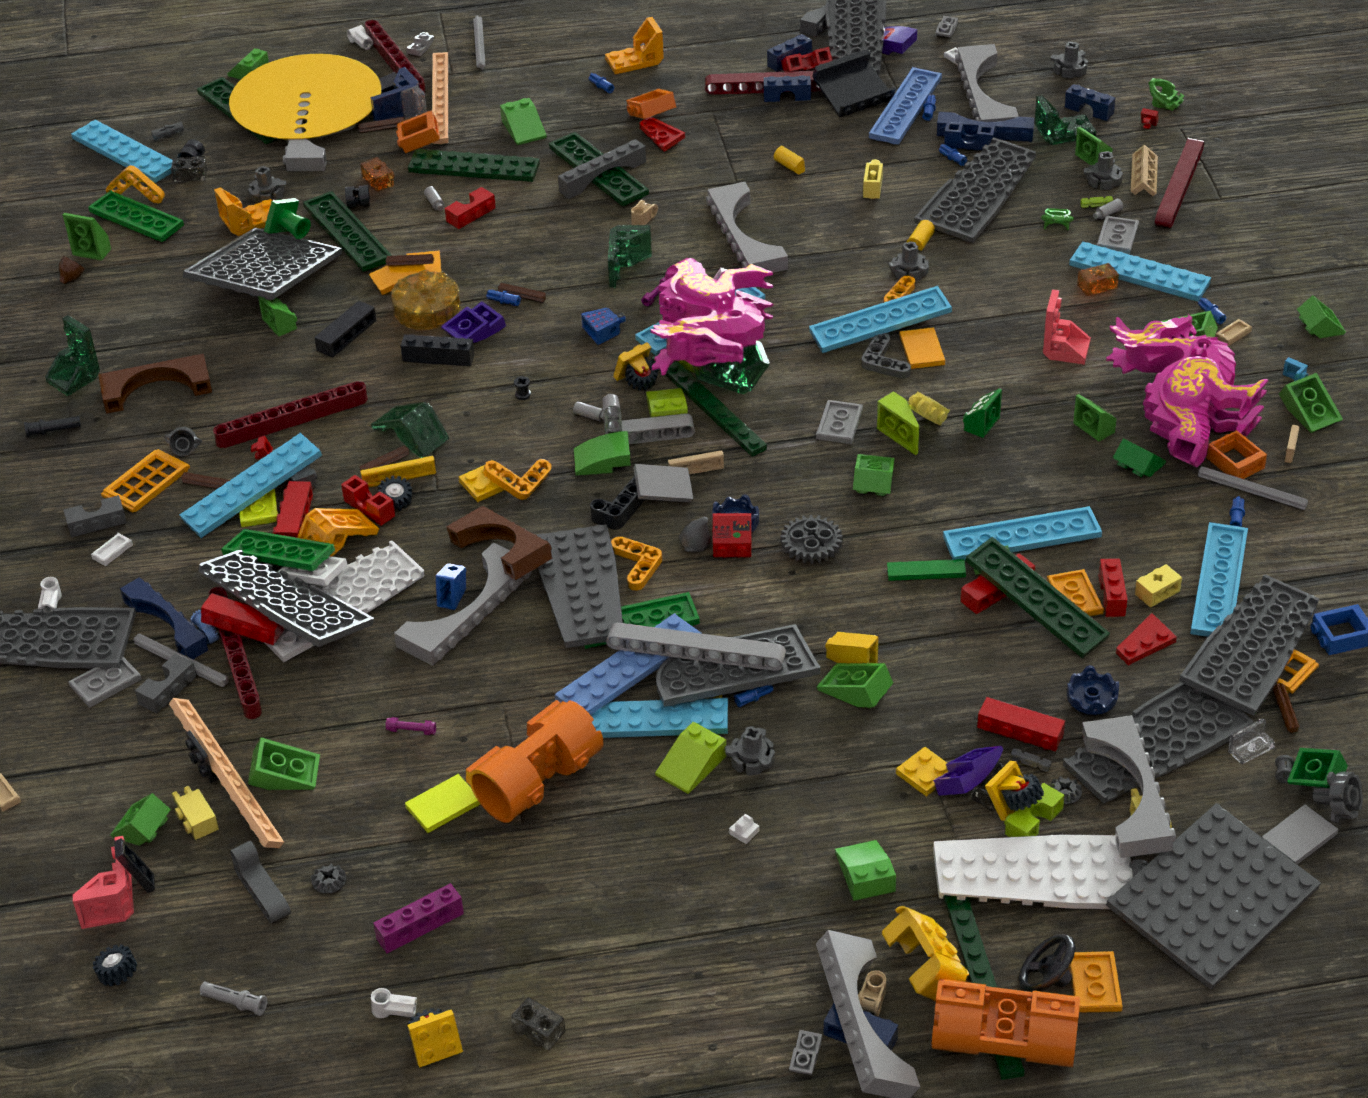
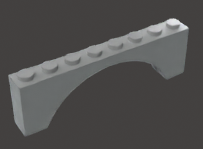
(972, 64)
(301, 153)
(726, 204)
(434, 638)
(1149, 826)
(875, 1064)

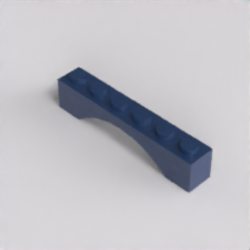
(1014, 129)
(145, 600)

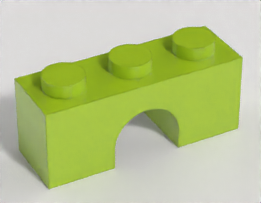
(1023, 822)

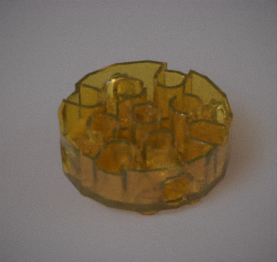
(425, 299)

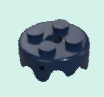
(740, 505)
(1088, 683)

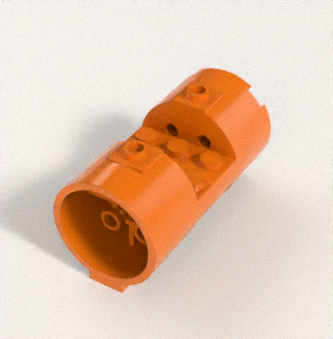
(511, 778)
(1005, 1022)

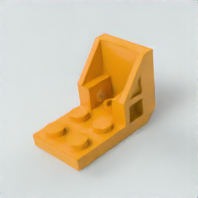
(639, 56)
(240, 219)
(335, 525)

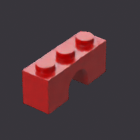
(806, 62)
(462, 214)
(376, 507)
(1113, 583)

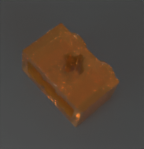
(377, 174)
(1098, 279)

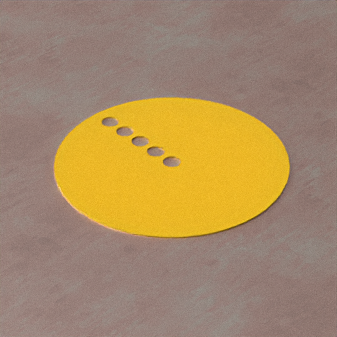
(270, 96)

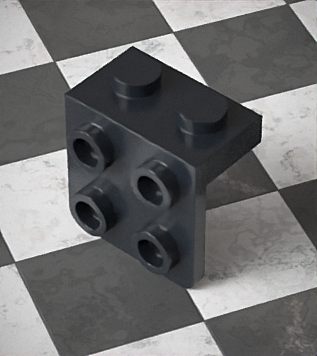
(199, 757)

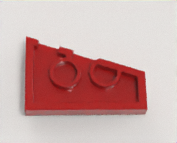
(661, 133)
(1145, 640)

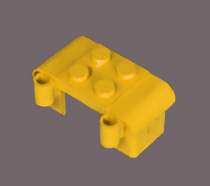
(913, 929)

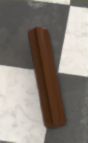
(379, 125)
(409, 260)
(523, 292)
(387, 458)
(202, 480)
(1286, 708)

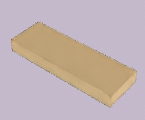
(700, 462)

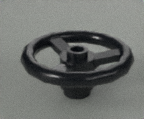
(1051, 967)

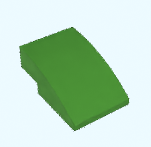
(602, 454)

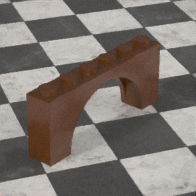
(121, 383)
(484, 524)

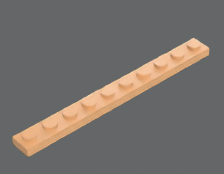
(440, 94)
(227, 775)

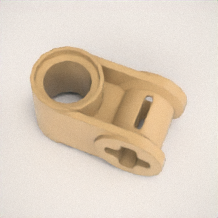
(643, 213)
(872, 996)

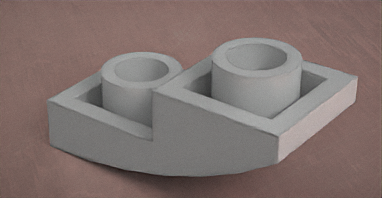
(947, 26)
(420, 45)
(806, 1052)

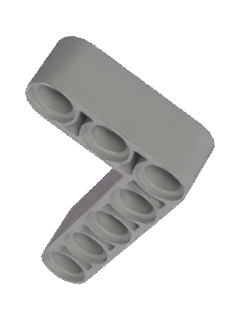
(645, 429)

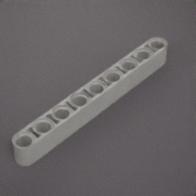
(696, 646)

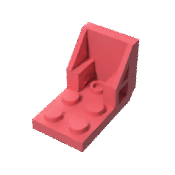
(1066, 345)
(103, 903)

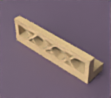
(1144, 171)

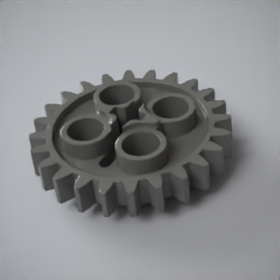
(811, 539)

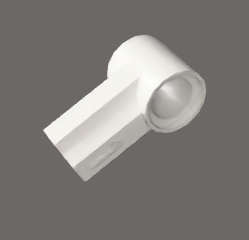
(359, 36)
(50, 594)
(386, 1004)

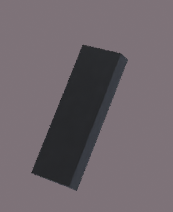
(134, 865)

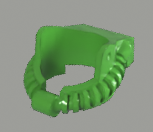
(1168, 97)
(1059, 216)

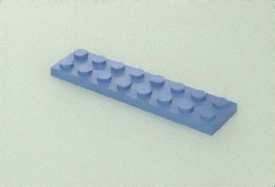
(905, 106)
(617, 673)

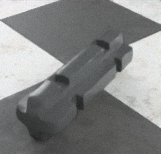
(1030, 760)

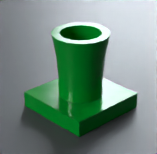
(283, 218)

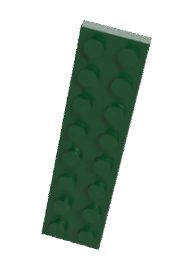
(218, 94)
(474, 165)
(614, 181)
(347, 231)
(1037, 597)

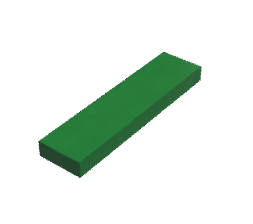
(926, 569)

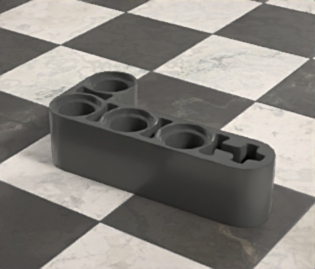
(258, 882)

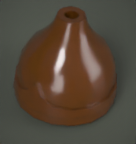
(69, 270)

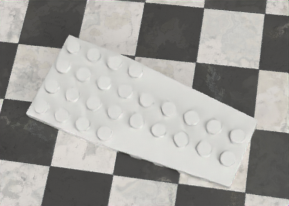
(363, 585)
(1031, 869)

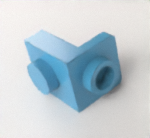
(1295, 369)

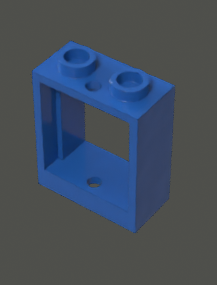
(1343, 642)

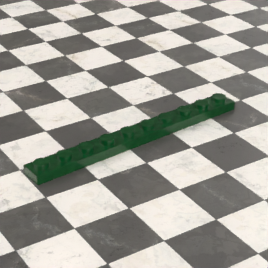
(715, 409)
(978, 967)

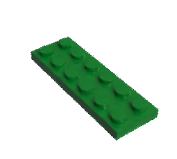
(136, 216)
(280, 549)
(655, 611)

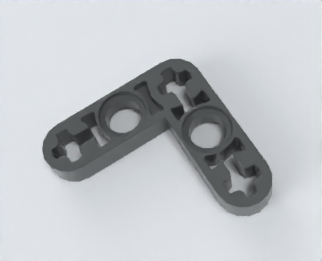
(874, 360)

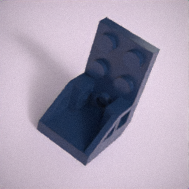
(389, 104)

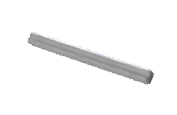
(479, 42)
(1253, 488)
(166, 653)

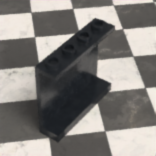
(851, 83)

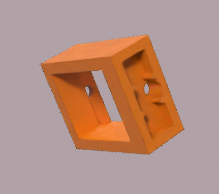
(651, 103)
(423, 131)
(1254, 461)

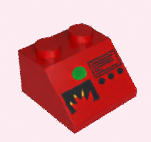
(732, 535)

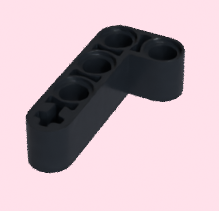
(619, 511)

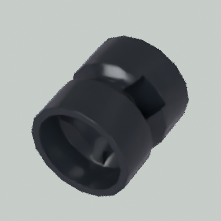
(192, 148)
(363, 196)

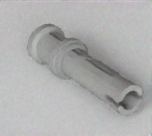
(242, 1000)

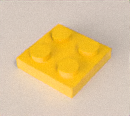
(478, 485)
(922, 770)

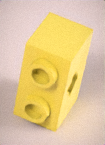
(1158, 585)

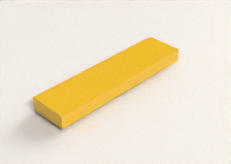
(407, 470)

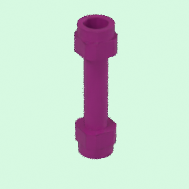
(648, 298)
(394, 724)

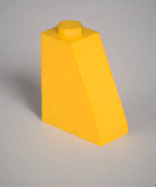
(852, 648)

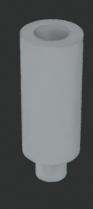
(434, 198)
(1108, 209)
(588, 411)

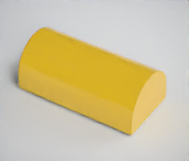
(789, 160)
(922, 234)

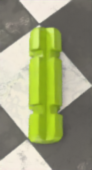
(1095, 201)

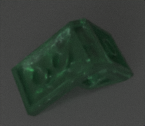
(1055, 129)
(627, 247)
(82, 368)
(741, 376)
(415, 427)

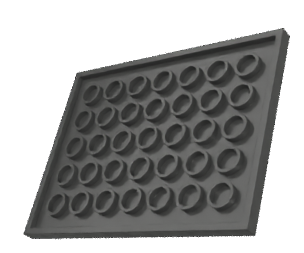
(262, 263)
(1213, 895)

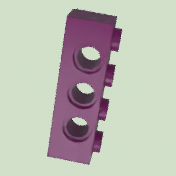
(418, 918)

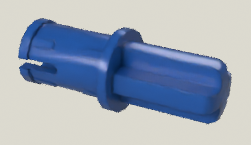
(601, 83)
(929, 107)
(953, 154)
(503, 297)
(1206, 305)
(1237, 512)
(752, 695)

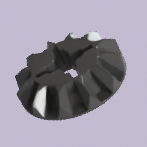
(1074, 792)
(328, 885)

